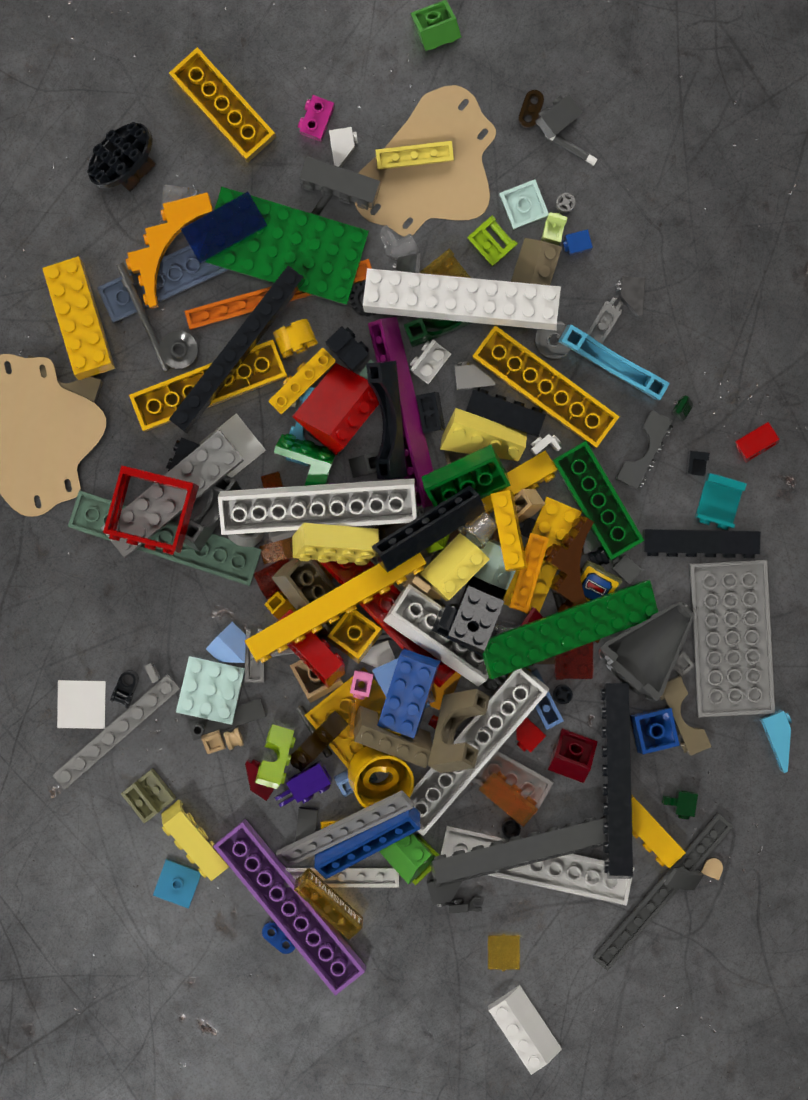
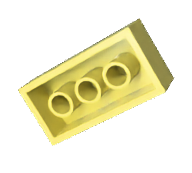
(334, 543)

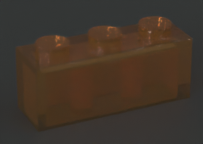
(509, 797)

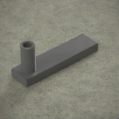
(244, 714)

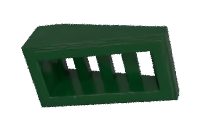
(682, 408)

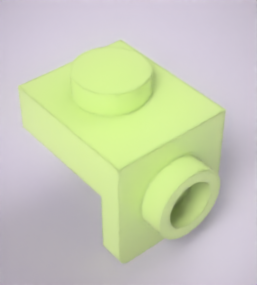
(554, 228)

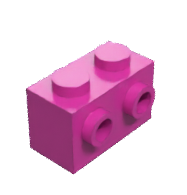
(316, 118)

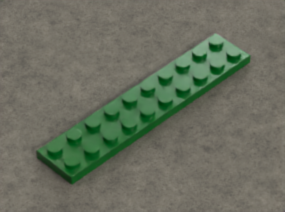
(569, 629)

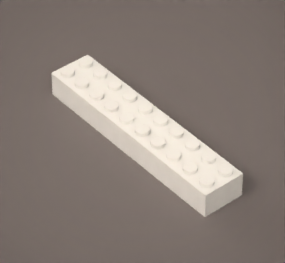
(461, 299)
(318, 504)
(487, 734)

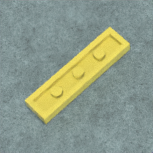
(414, 155)

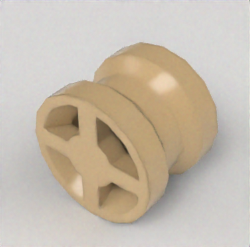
(233, 738)

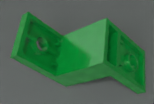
(306, 451)

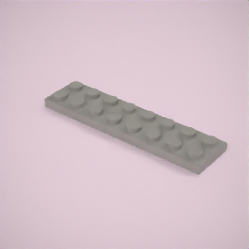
(163, 503)

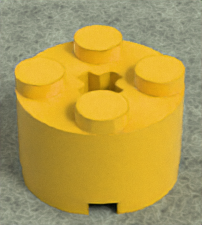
(295, 338)

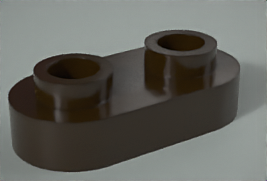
(531, 109)

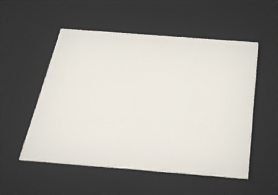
(242, 440)
(81, 704)

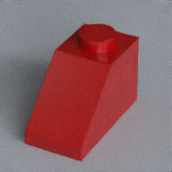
(528, 735)

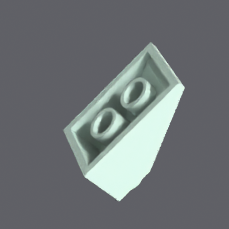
(494, 569)

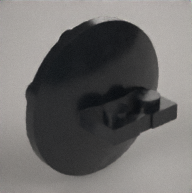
(123, 158)

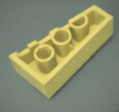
(471, 433)
(193, 841)

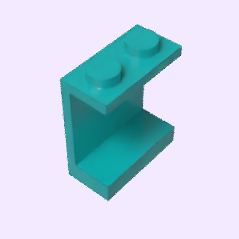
(719, 501)

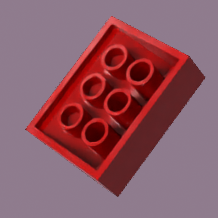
(337, 407)

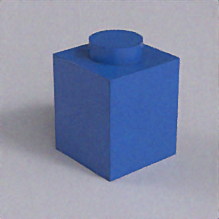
(577, 242)

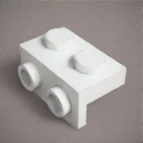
(540, 444)

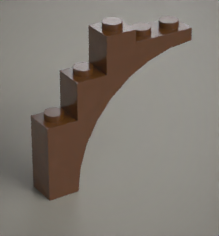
(567, 560)

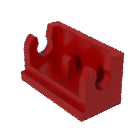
(757, 442)

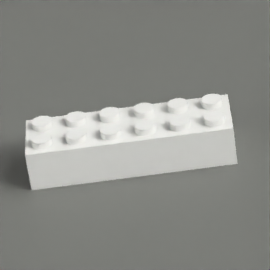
(415, 616)

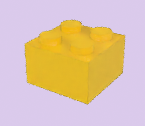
(354, 635)

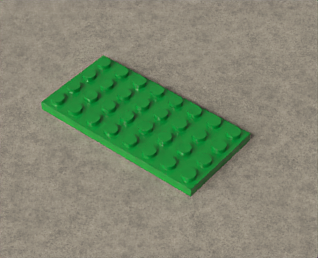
(312, 245)

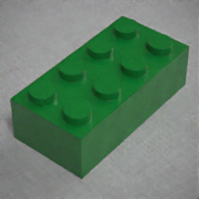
(479, 470)

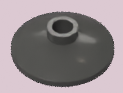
(171, 342)

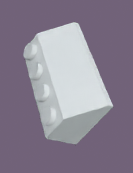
(525, 1029)

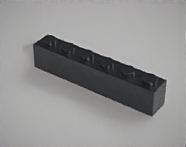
(428, 528)
(701, 541)

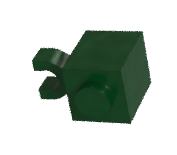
(683, 803)

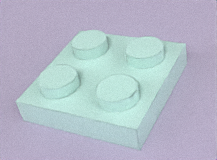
(524, 204)

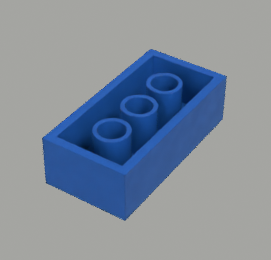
(408, 693)

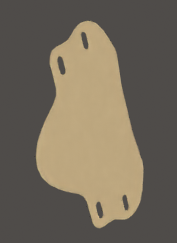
(439, 189)
(42, 435)

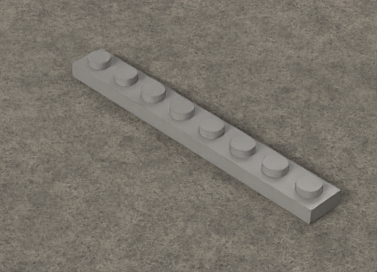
(116, 731)
(344, 829)

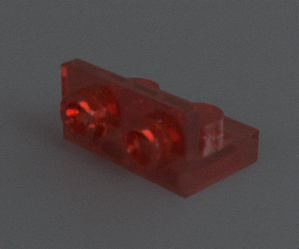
(265, 581)

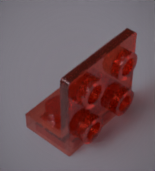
(575, 663)

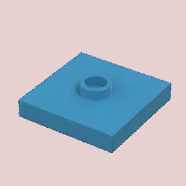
(177, 883)

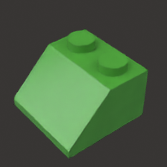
(436, 25)

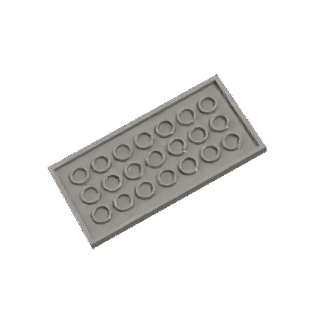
(732, 638)

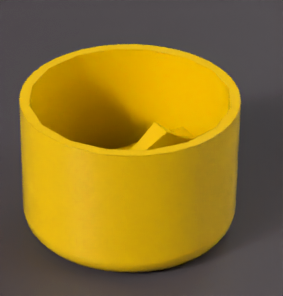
(369, 761)

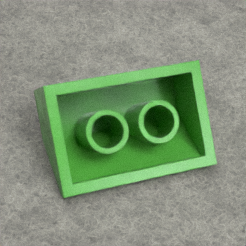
(408, 857)

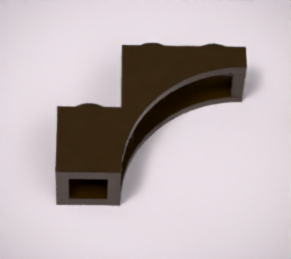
(318, 741)

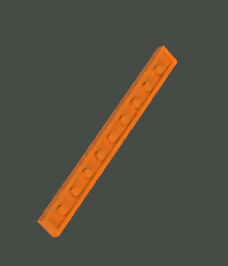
(246, 303)

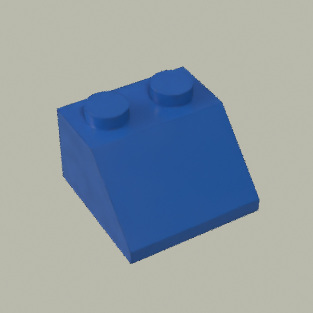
(654, 730)

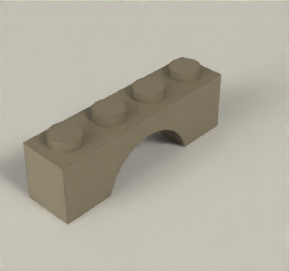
(87, 387)
(693, 739)

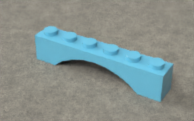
(613, 362)

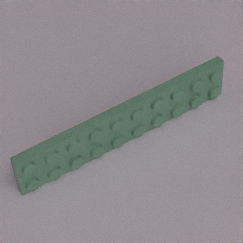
(217, 556)

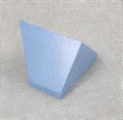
(229, 645)

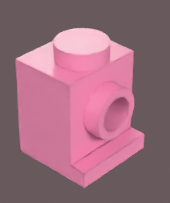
(367, 678)

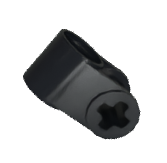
(124, 692)

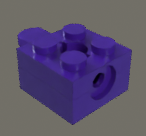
(306, 783)

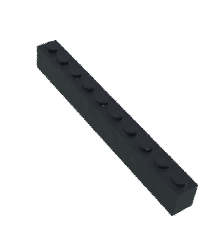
(237, 349)
(618, 781)

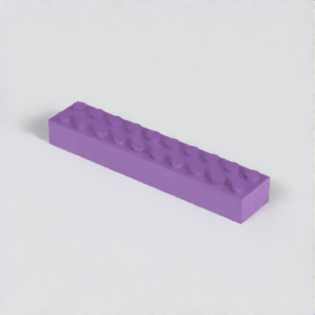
(299, 921)

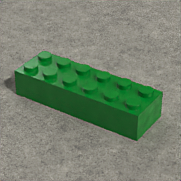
(598, 500)

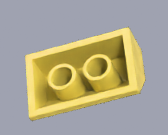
(454, 566)

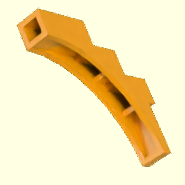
(159, 237)

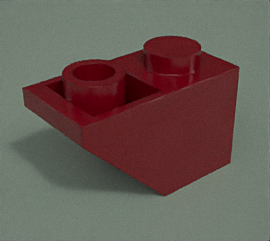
(260, 790)

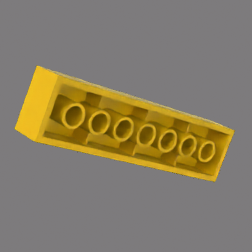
(545, 387)
(160, 401)

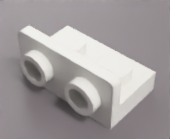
(430, 361)

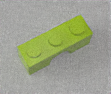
(280, 741)

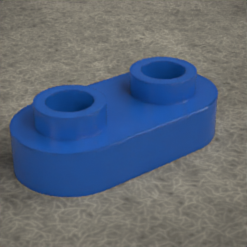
(278, 938)

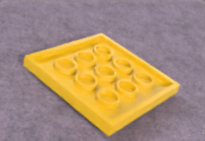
(339, 701)

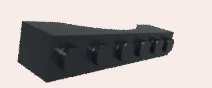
(391, 456)

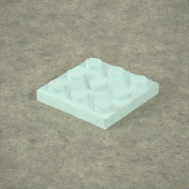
(210, 690)

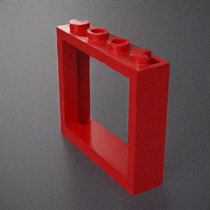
(118, 501)

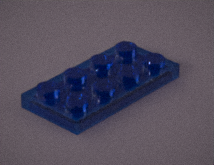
(224, 227)

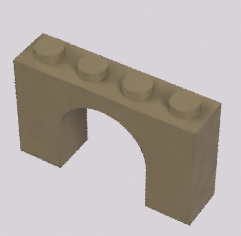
(454, 709)
(412, 750)

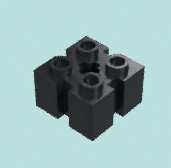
(347, 348)

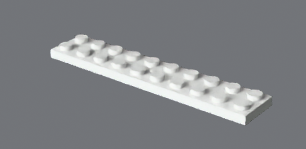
(566, 873)

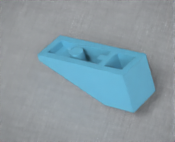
(779, 734)

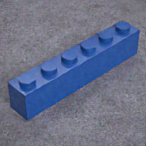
(366, 843)

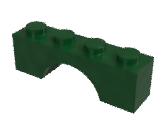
(426, 329)

